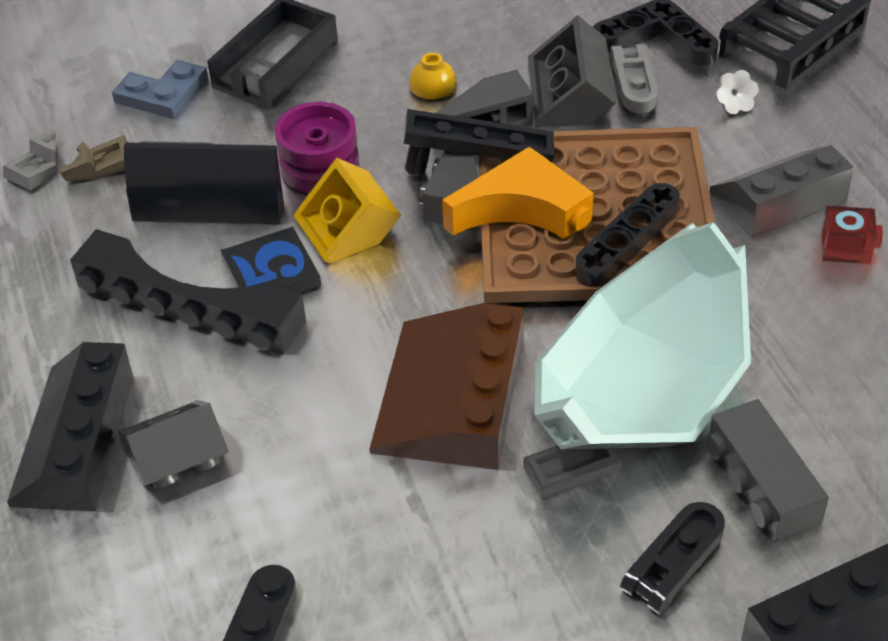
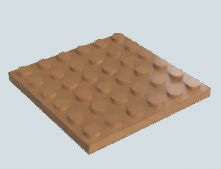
(615, 165)

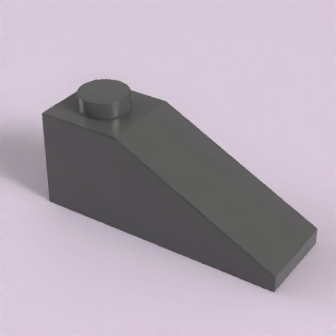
(495, 99)

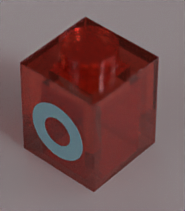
(850, 234)

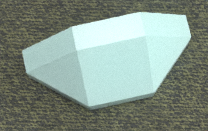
(650, 349)

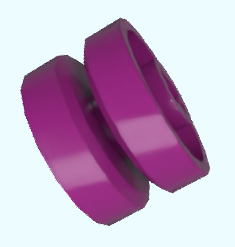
(310, 141)

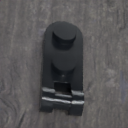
(675, 555)
(264, 606)

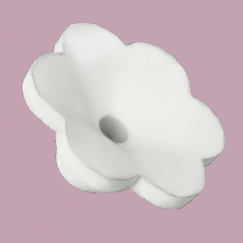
(743, 92)

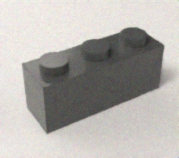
(766, 470)

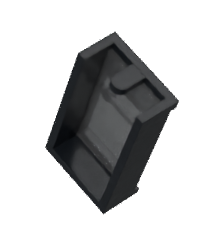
(272, 51)

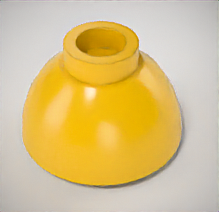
(432, 77)

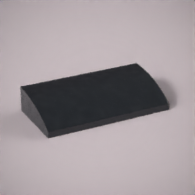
(203, 182)

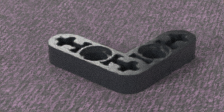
(661, 18)

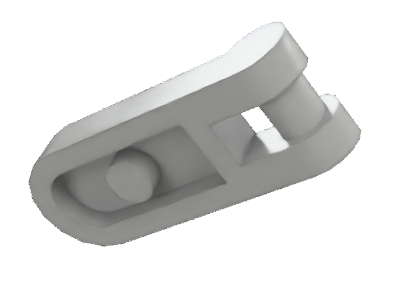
(635, 78)

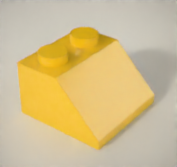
(346, 212)

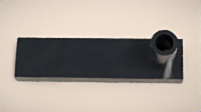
(468, 136)

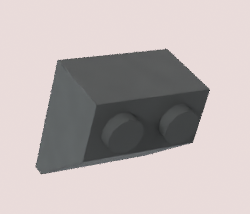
(174, 443)

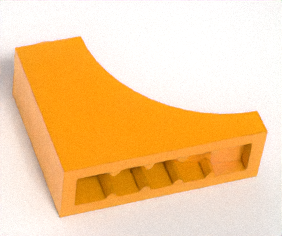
(521, 191)

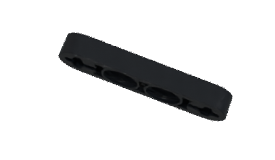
(622, 230)

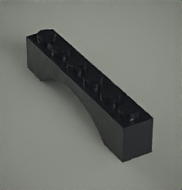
(254, 314)

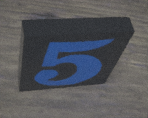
(272, 260)

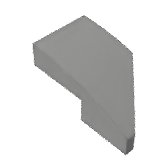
(35, 166)

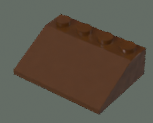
(452, 387)

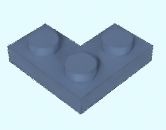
(163, 95)

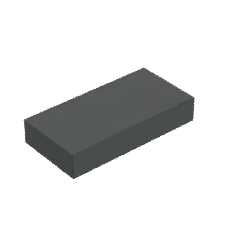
(564, 469)

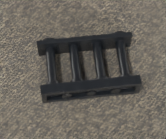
(806, 50)

